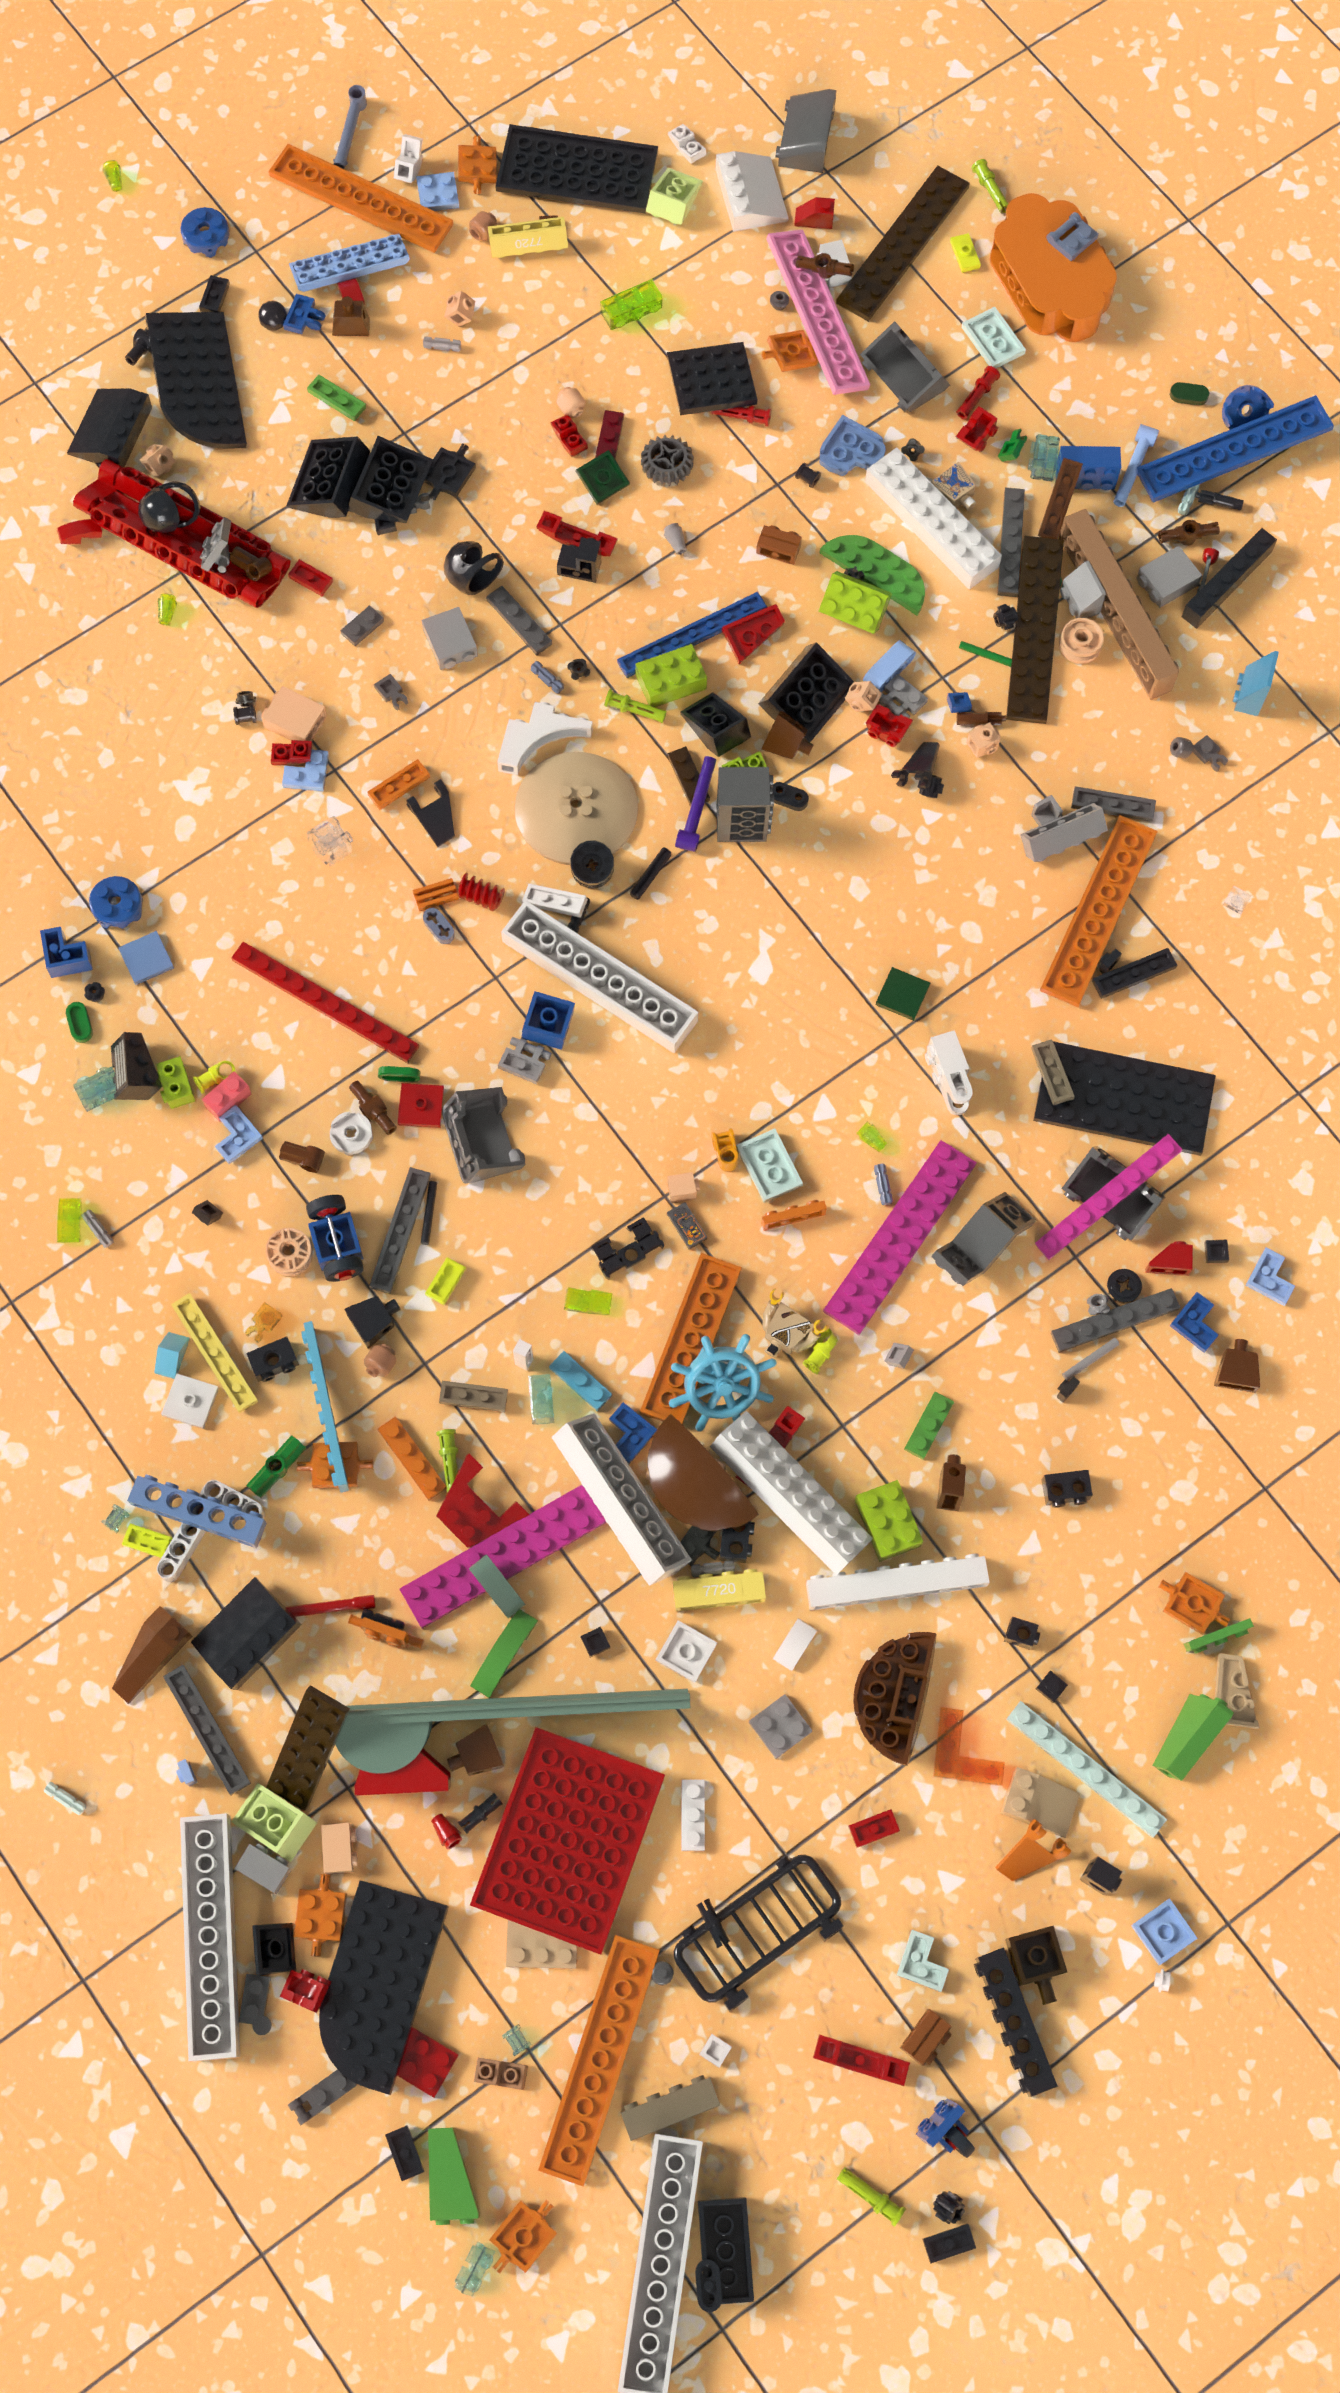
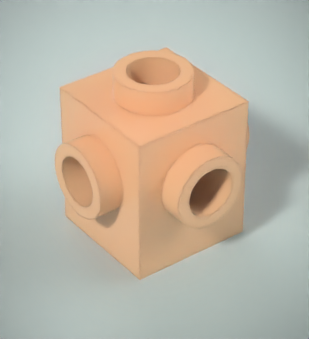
(460, 308)
(158, 460)
(863, 696)
(983, 740)

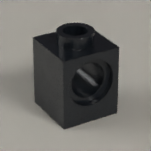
(1012, 1633)

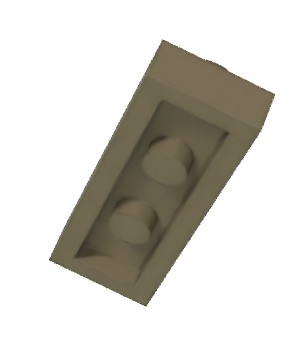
(1052, 1072)
(473, 1396)

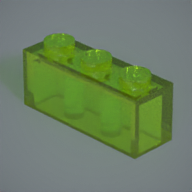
(631, 304)

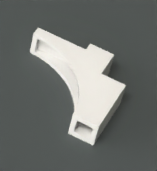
(544, 726)

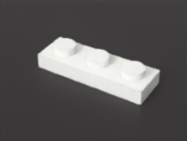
(555, 900)
(692, 1815)

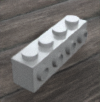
(1064, 832)

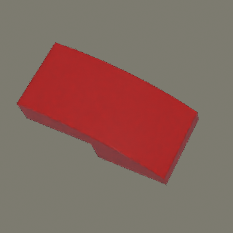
(351, 289)
(568, 435)
(74, 531)
(291, 754)

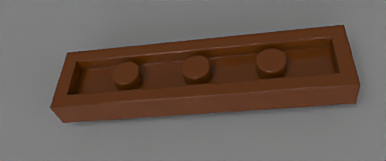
(1060, 499)

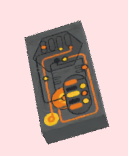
(687, 1225)

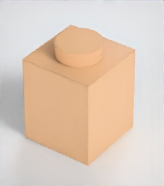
(682, 1187)

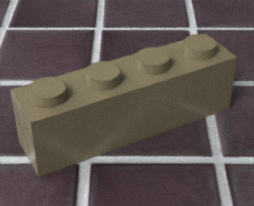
(670, 2108)

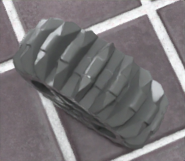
(663, 466)

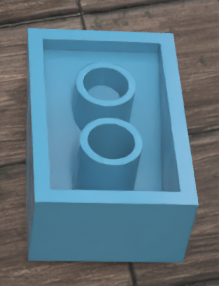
(1255, 684)

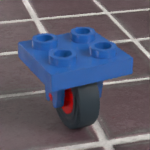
(942, 2125)

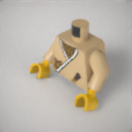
(787, 1328)

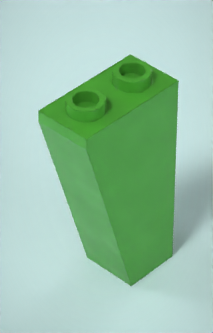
(1192, 1734)
(449, 2183)

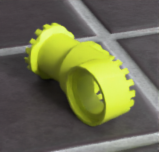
(211, 1077)
(821, 1351)

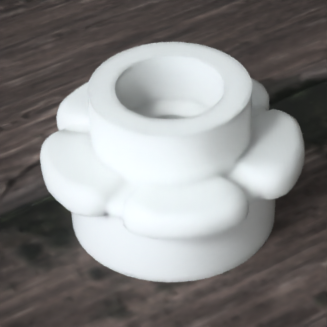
(1162, 1980)

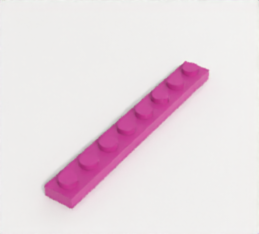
(1108, 1197)

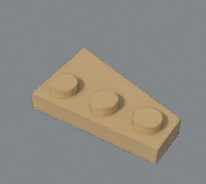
(1234, 1690)
(537, 1950)

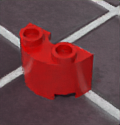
(978, 429)
(887, 726)
(304, 1990)

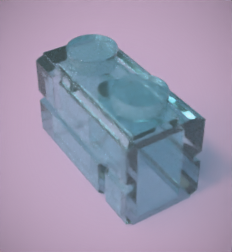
(1044, 457)
(96, 1089)
(541, 1399)

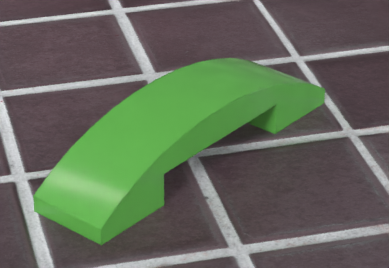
(503, 1653)

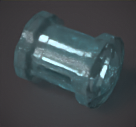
(115, 1518)
(516, 2040)

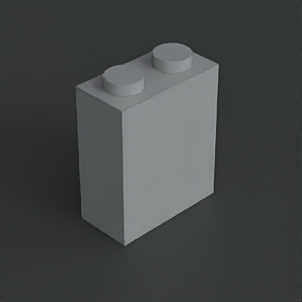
(1169, 576)
(449, 638)

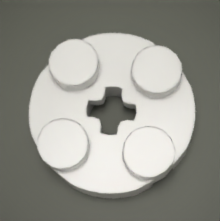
(351, 1121)

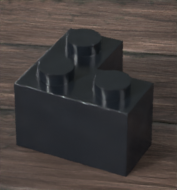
(581, 561)

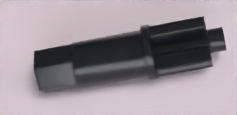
(1213, 498)

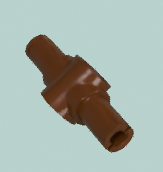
(831, 269)
(1196, 531)
(372, 1107)

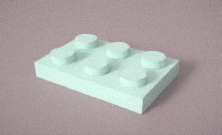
(993, 338)
(769, 1165)

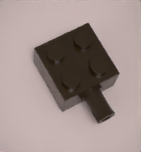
(1037, 1959)

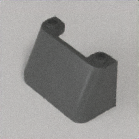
(807, 130)
(903, 368)
(480, 1135)
(1098, 1170)

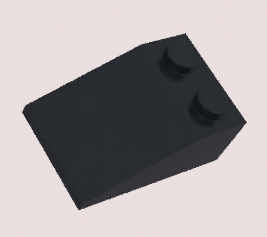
(717, 724)

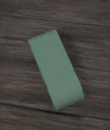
(497, 1586)

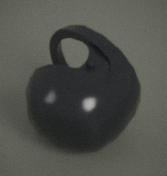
(160, 512)
(464, 567)

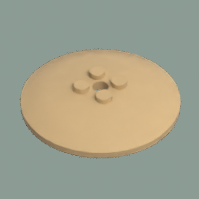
(555, 826)

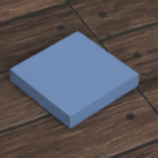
(146, 958)

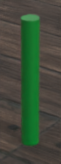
(985, 653)

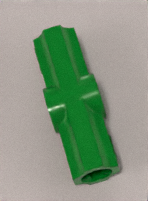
(266, 1478)

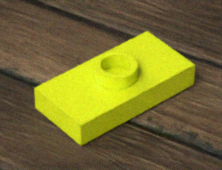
(965, 252)
(445, 1281)
(146, 1540)

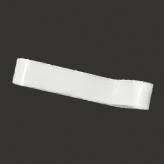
(191, 1542)

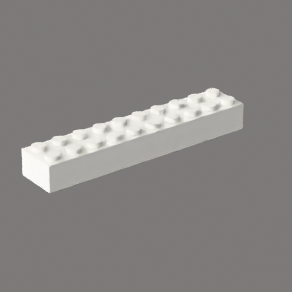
(599, 976)
(209, 1937)
(660, 2265)

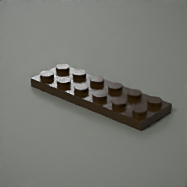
(307, 1747)

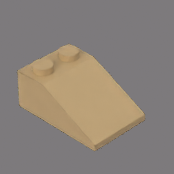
(1040, 1799)

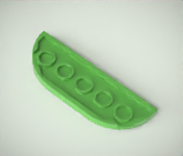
(880, 568)

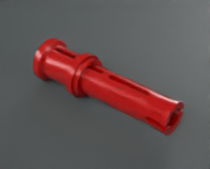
(982, 386)
(750, 414)

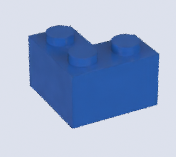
(64, 958)

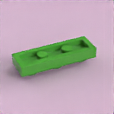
(336, 397)
(929, 1425)
(1219, 1636)

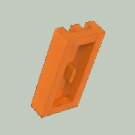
(433, 887)

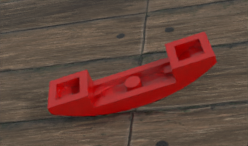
(567, 534)
(784, 1429)
(861, 2060)

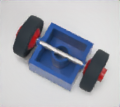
(334, 1238)

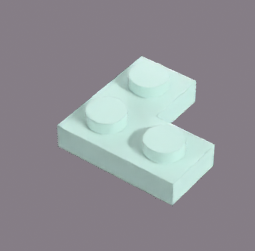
(915, 1964)

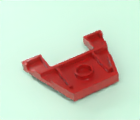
(468, 1514)

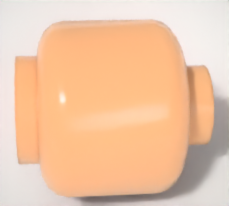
(571, 402)

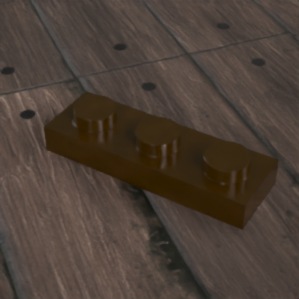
(685, 772)

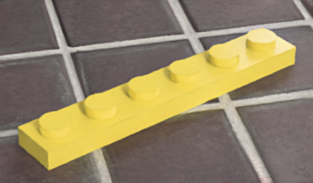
(214, 1353)

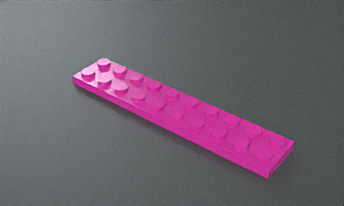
(899, 1237)
(509, 1549)

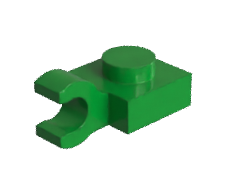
(1012, 448)

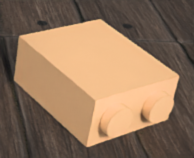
(293, 715)

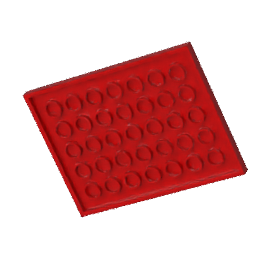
(567, 1840)

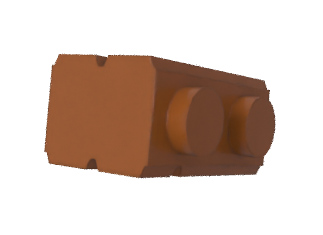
(779, 544)
(926, 2037)

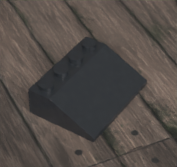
(111, 426)
(329, 476)
(389, 482)
(809, 690)
(245, 1634)

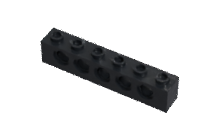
(1044, 2078)

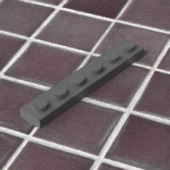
(1011, 542)
(400, 1230)
(1115, 1320)
(207, 1730)

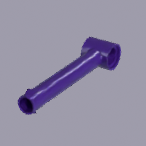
(688, 838)

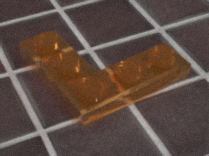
(955, 1767)

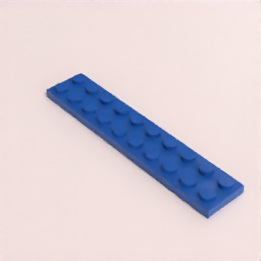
(1234, 448)

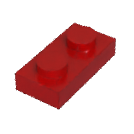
(310, 577)
(873, 1828)

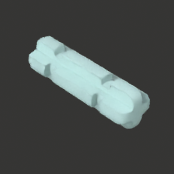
(1187, 500)
(65, 1798)

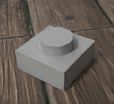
(899, 1355)

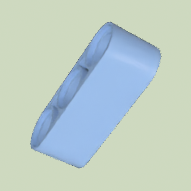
(890, 665)

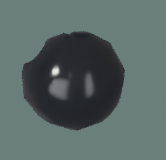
(272, 315)

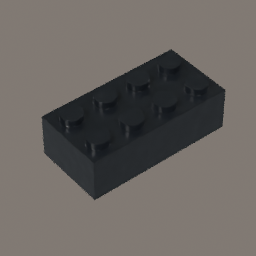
(727, 2242)

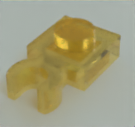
(264, 1319)

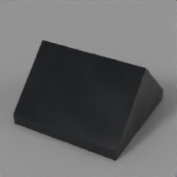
(274, 1948)

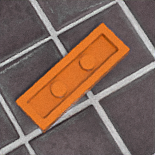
(398, 784)
(793, 1214)

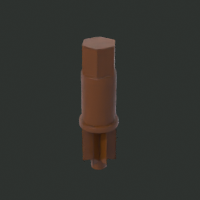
(994, 718)

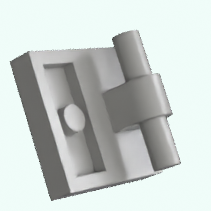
(216, 547)

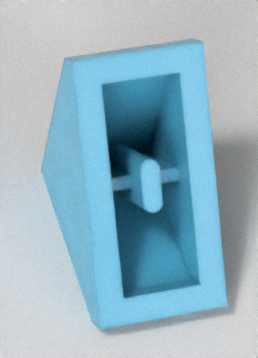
(170, 1354)

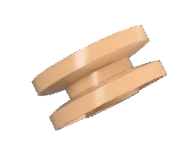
(1084, 630)
(295, 1263)

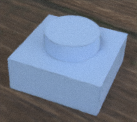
(186, 1773)

